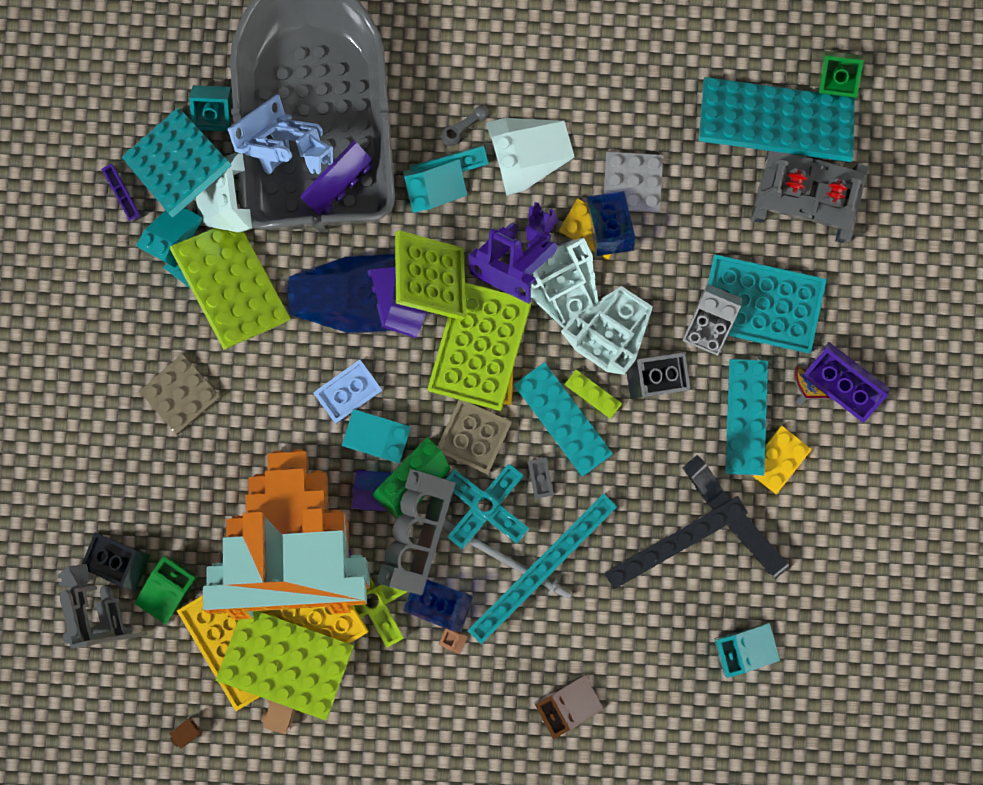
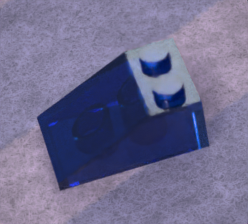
(611, 223)
(440, 605)

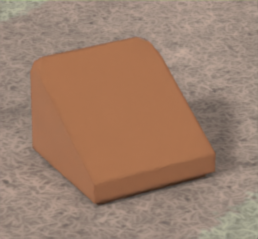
(453, 640)

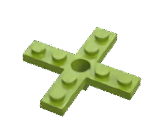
(380, 614)

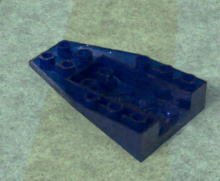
(340, 294)

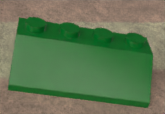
(425, 459)

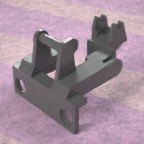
(74, 610)

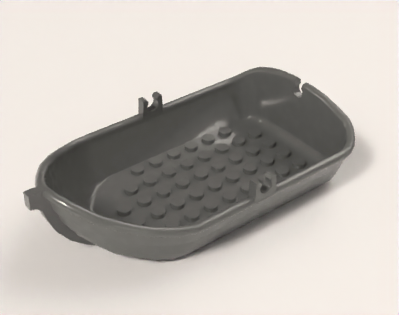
(330, 73)

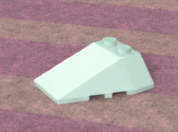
(528, 150)
(218, 201)
(566, 282)
(610, 330)

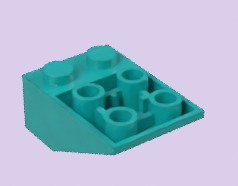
(746, 650)

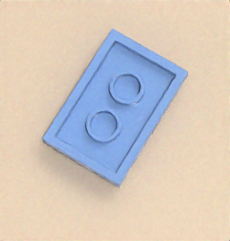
(347, 391)

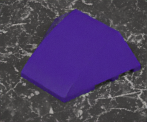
(392, 315)

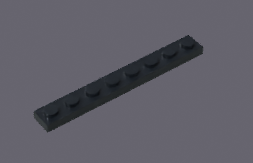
(676, 542)

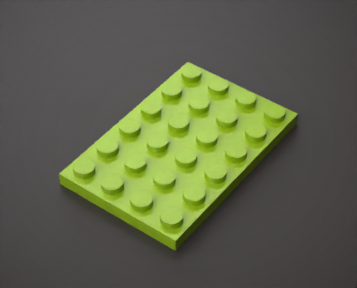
(230, 285)
(481, 349)
(285, 664)

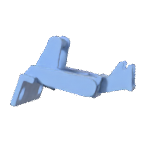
(273, 152)

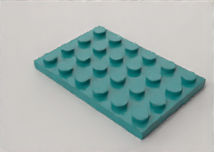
(176, 162)
(776, 304)

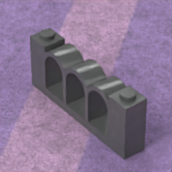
(391, 572)

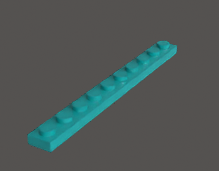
(542, 568)

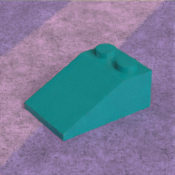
(434, 185)
(166, 232)
(376, 436)

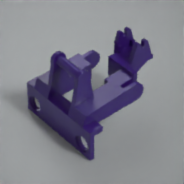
(521, 263)

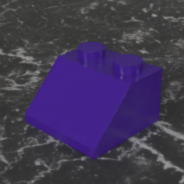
(364, 487)

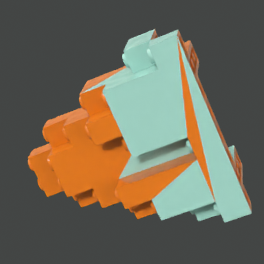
(286, 547)

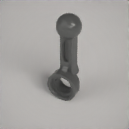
(480, 113)

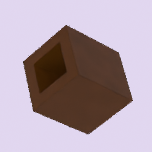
(185, 733)

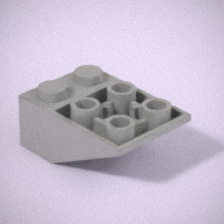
(712, 319)

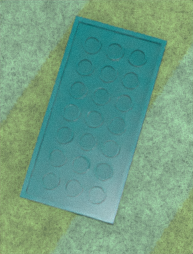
(777, 119)

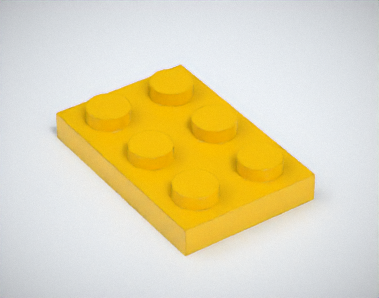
(578, 225)
(782, 457)

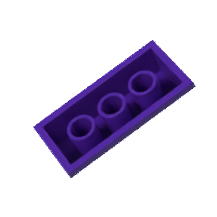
(336, 179)
(846, 382)

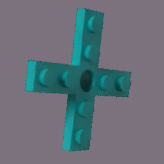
(497, 516)

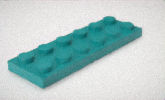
(746, 417)
(563, 419)

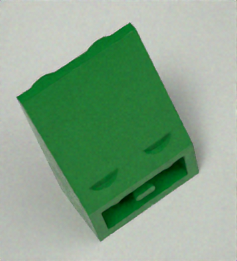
(165, 589)

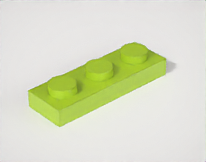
(593, 394)

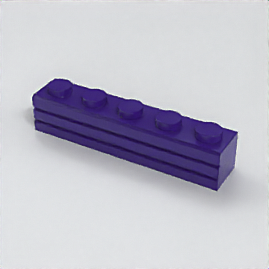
(121, 193)

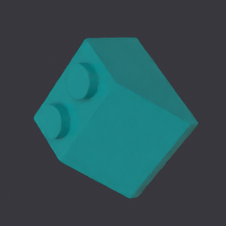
(211, 107)

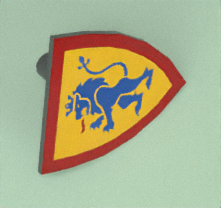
(806, 388)

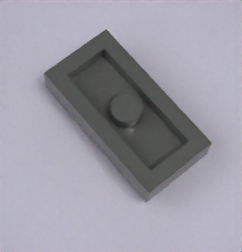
(540, 478)

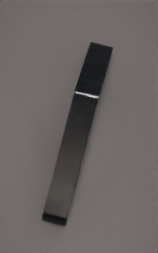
(743, 528)

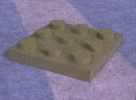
(179, 394)
(474, 436)

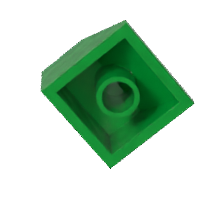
(840, 74)

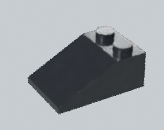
(658, 376)
(115, 561)

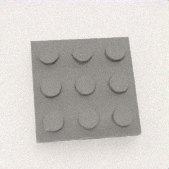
(638, 177)

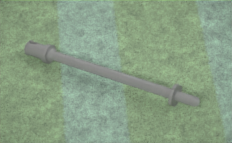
(448, 528)

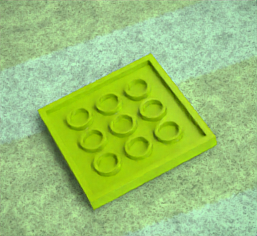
(430, 275)

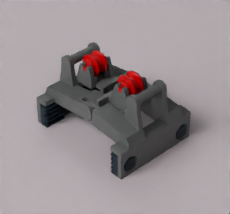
(798, 179)

